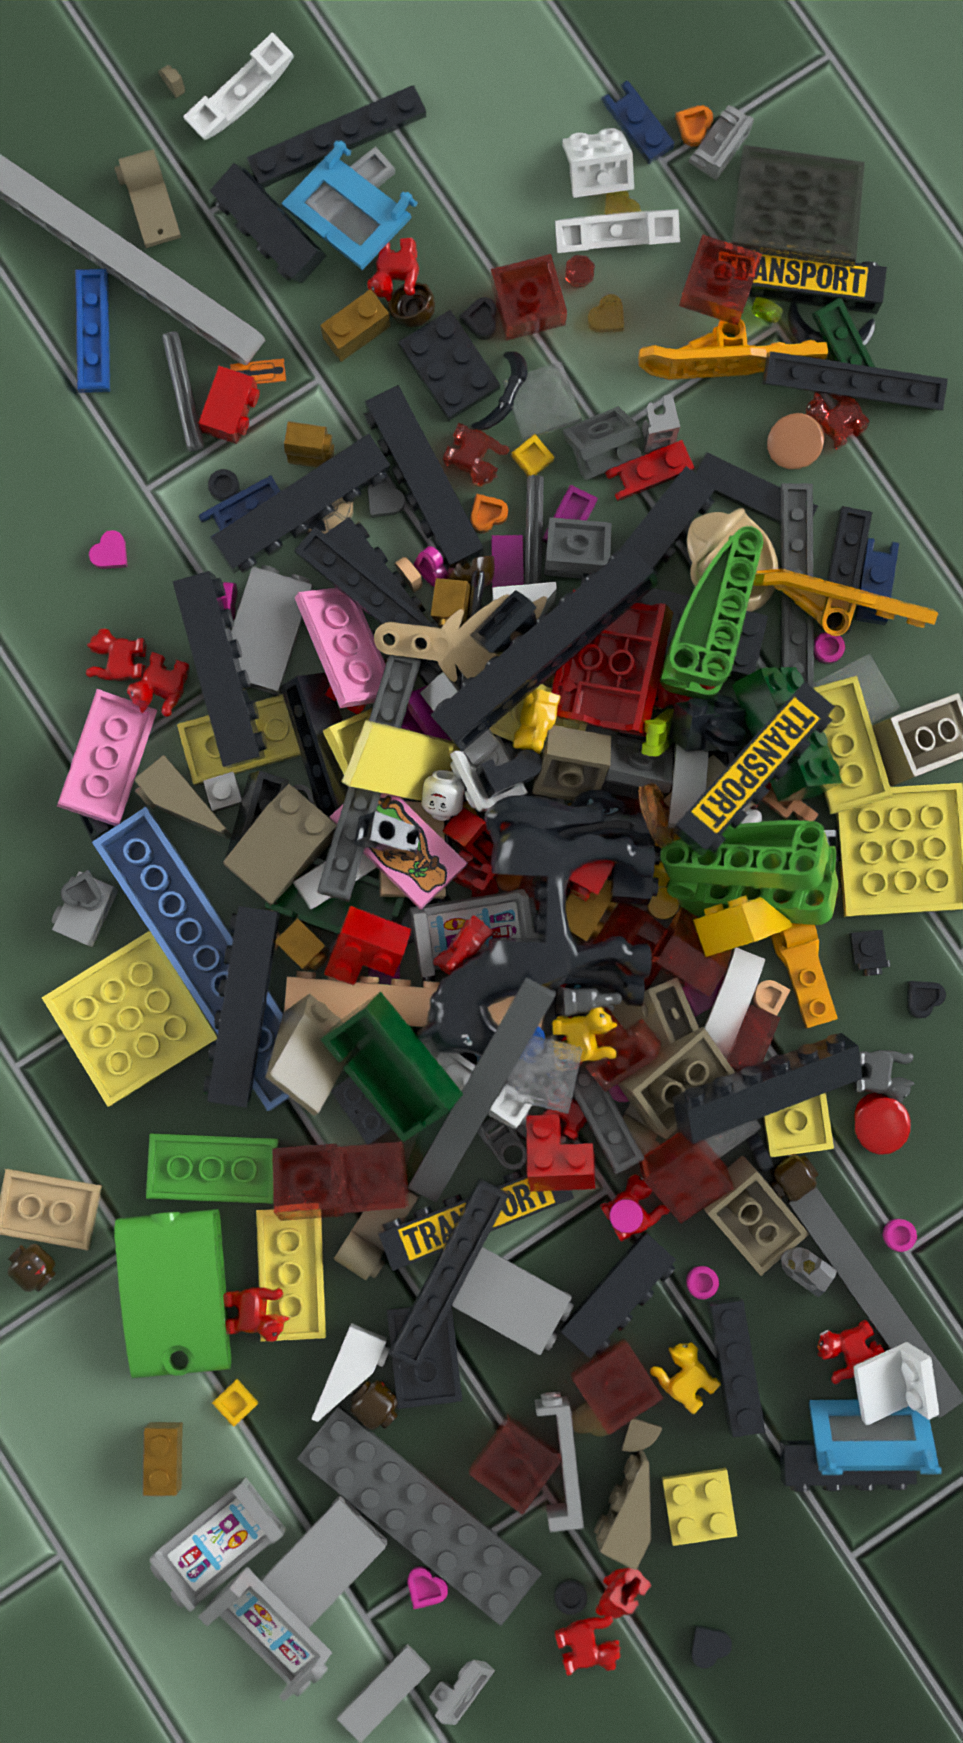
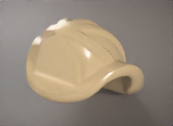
(709, 535)

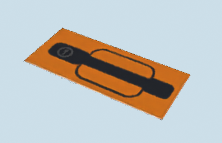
(263, 371)

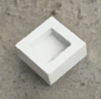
(223, 791)

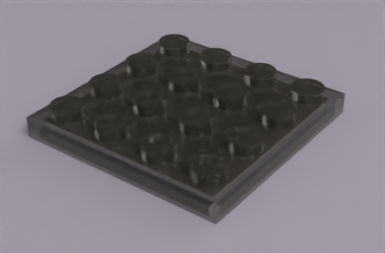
(798, 205)

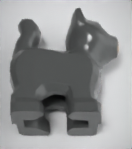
(582, 999)
(878, 1074)

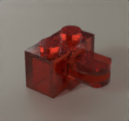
(633, 1049)

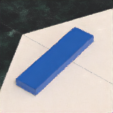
(92, 330)

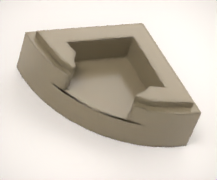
(172, 80)
(640, 1435)

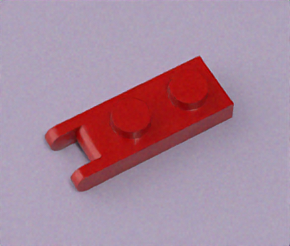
(651, 469)

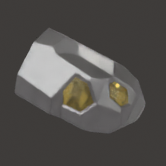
(808, 1270)

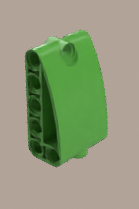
(713, 619)
(757, 861)
(173, 1292)

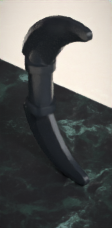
(804, 332)
(518, 376)

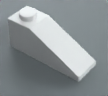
(353, 1365)

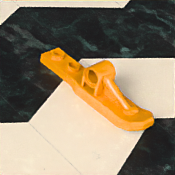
(719, 355)
(823, 597)
(799, 951)

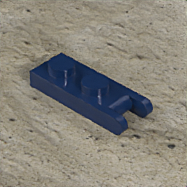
(639, 124)
(241, 503)
(877, 578)

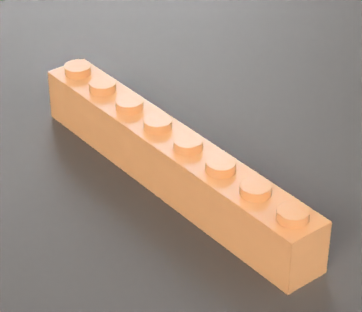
(344, 998)

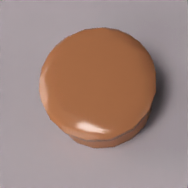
(795, 441)

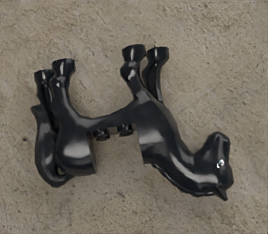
(548, 843)

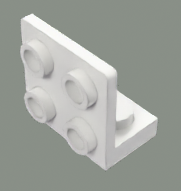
(599, 162)
(475, 793)
(894, 1382)

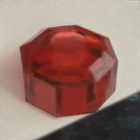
(579, 271)

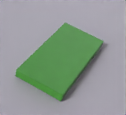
(210, 1168)

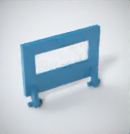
(347, 208)
(891, 1443)

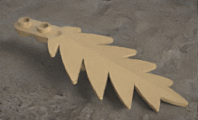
(450, 643)

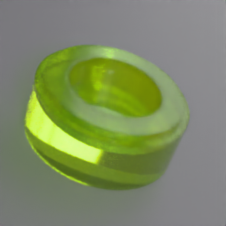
(766, 310)

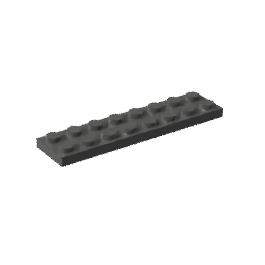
(419, 1515)

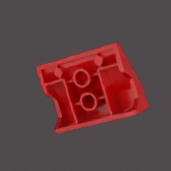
(617, 673)

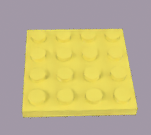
(903, 852)
(129, 1018)

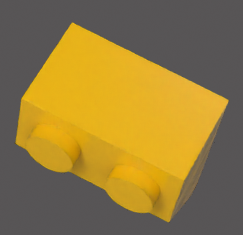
(738, 924)

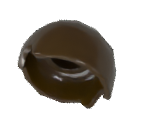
(414, 309)
(465, 573)

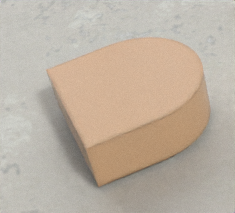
(409, 573)
(770, 996)

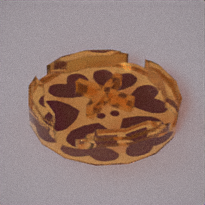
(655, 815)

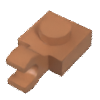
(785, 808)

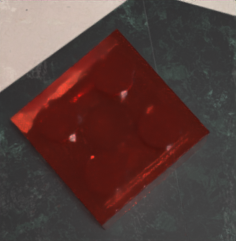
(720, 280)
(528, 297)
(685, 1175)
(372, 1176)
(305, 1182)
(616, 1386)
(515, 1464)

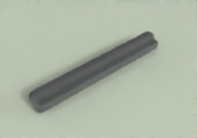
(183, 391)
(534, 529)

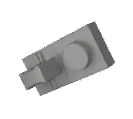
(455, 1700)

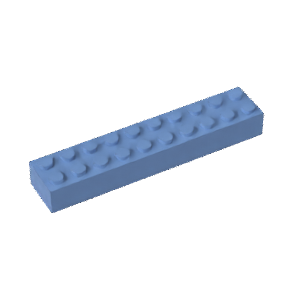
(183, 924)

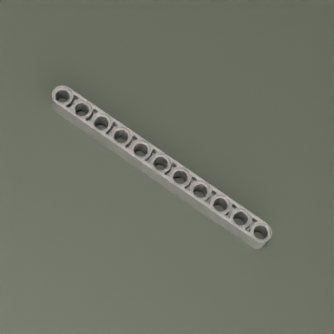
(128, 263)

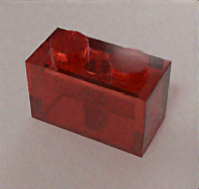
(753, 1038)

